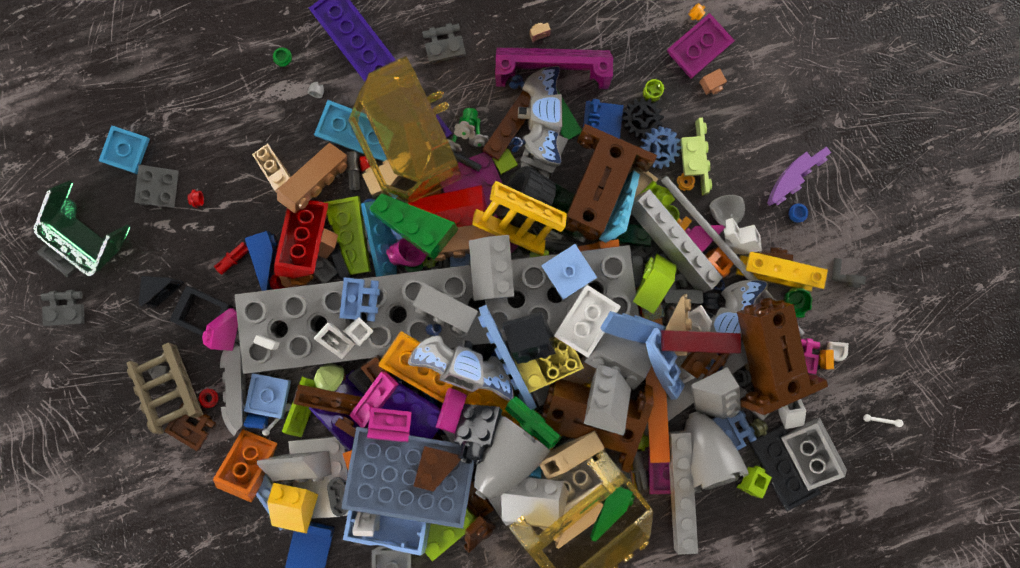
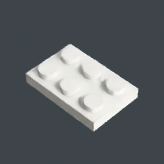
(583, 321)

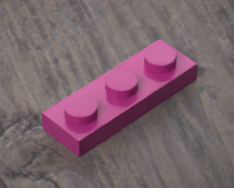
(374, 398)

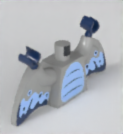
(543, 115)
(737, 297)
(461, 365)

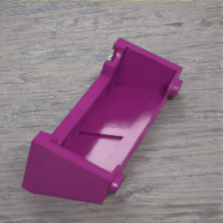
(597, 61)

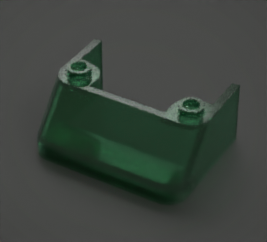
(70, 237)

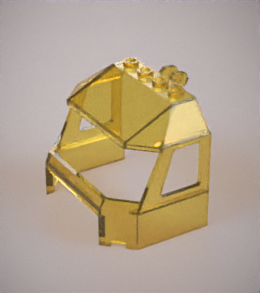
(405, 130)
(615, 551)

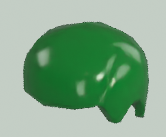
(801, 299)

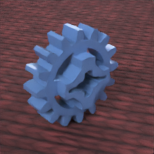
(668, 146)

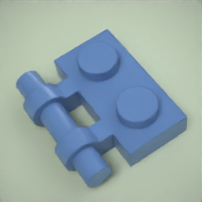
(352, 299)
(730, 429)

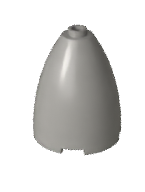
(714, 455)
(508, 461)

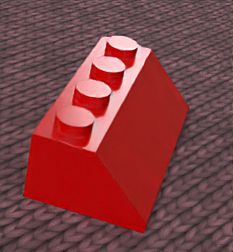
(455, 205)
(300, 240)

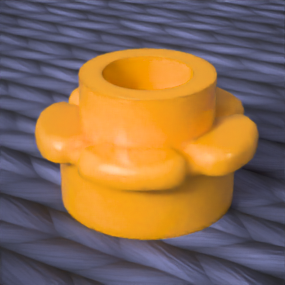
(697, 12)
(683, 186)

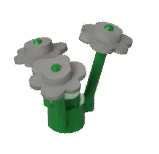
(466, 129)

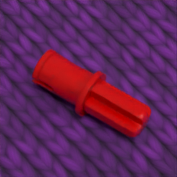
(231, 258)

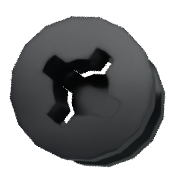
(710, 301)

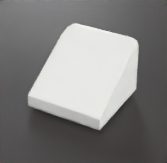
(358, 331)

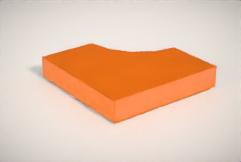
(600, 245)

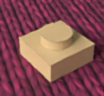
(539, 31)

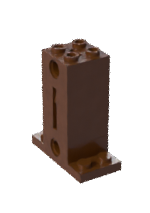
(603, 180)
(775, 357)
(567, 410)

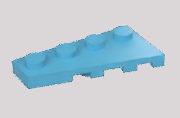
(621, 213)

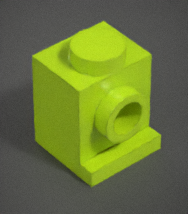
(661, 193)
(756, 482)

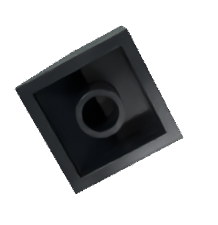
(529, 338)

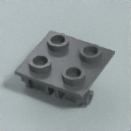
(156, 186)

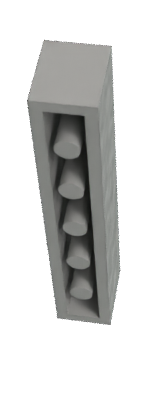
(674, 242)
(682, 493)

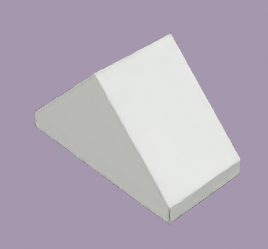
(334, 340)

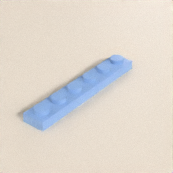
(502, 351)

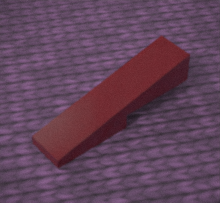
(700, 342)

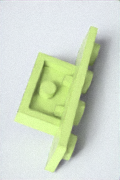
(695, 158)

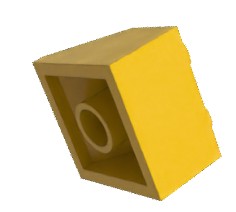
(291, 507)

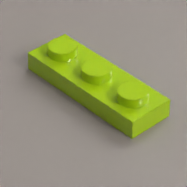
(298, 415)

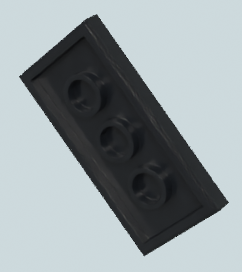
(779, 465)

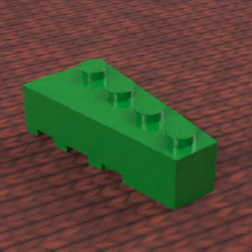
(419, 227)

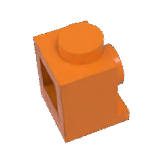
(719, 261)

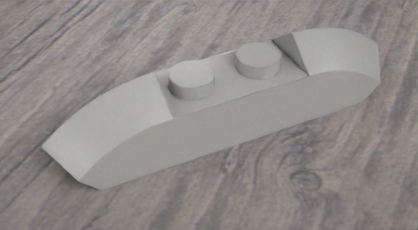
(235, 393)

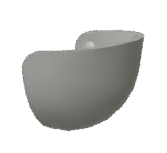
(726, 208)

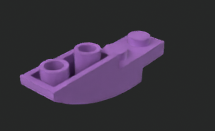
(793, 175)

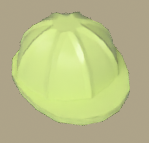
(329, 377)

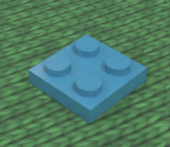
(124, 149)

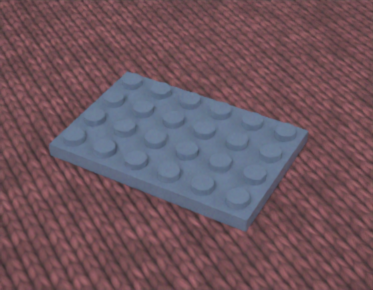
(384, 478)

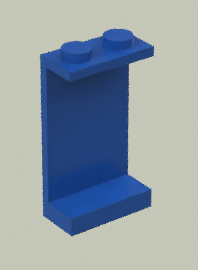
(312, 548)

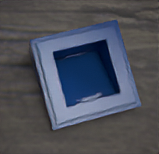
(256, 421)

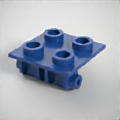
(604, 117)

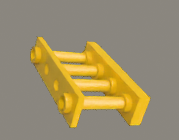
(525, 205)
(784, 271)

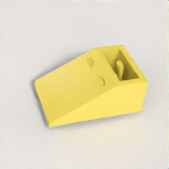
(547, 370)

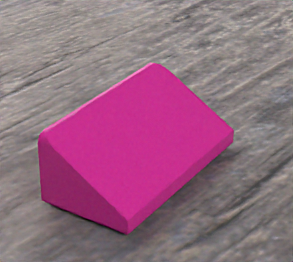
(451, 410)

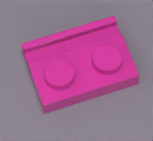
(389, 425)

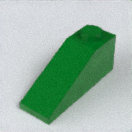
(613, 508)

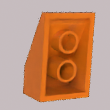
(239, 470)

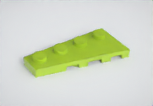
(347, 222)

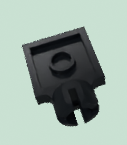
(476, 431)

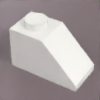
(793, 414)

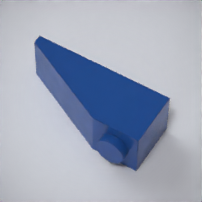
(263, 255)

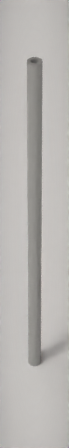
(714, 235)

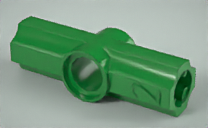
(532, 422)

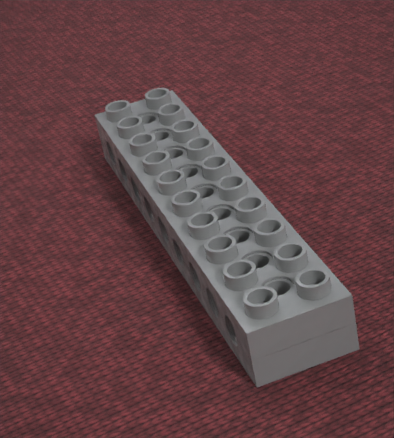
(303, 305)

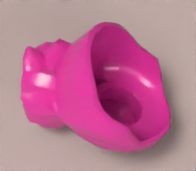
(405, 254)

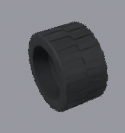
(532, 184)

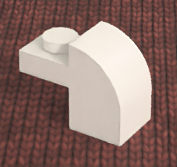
(743, 239)

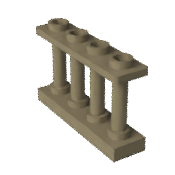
(183, 390)

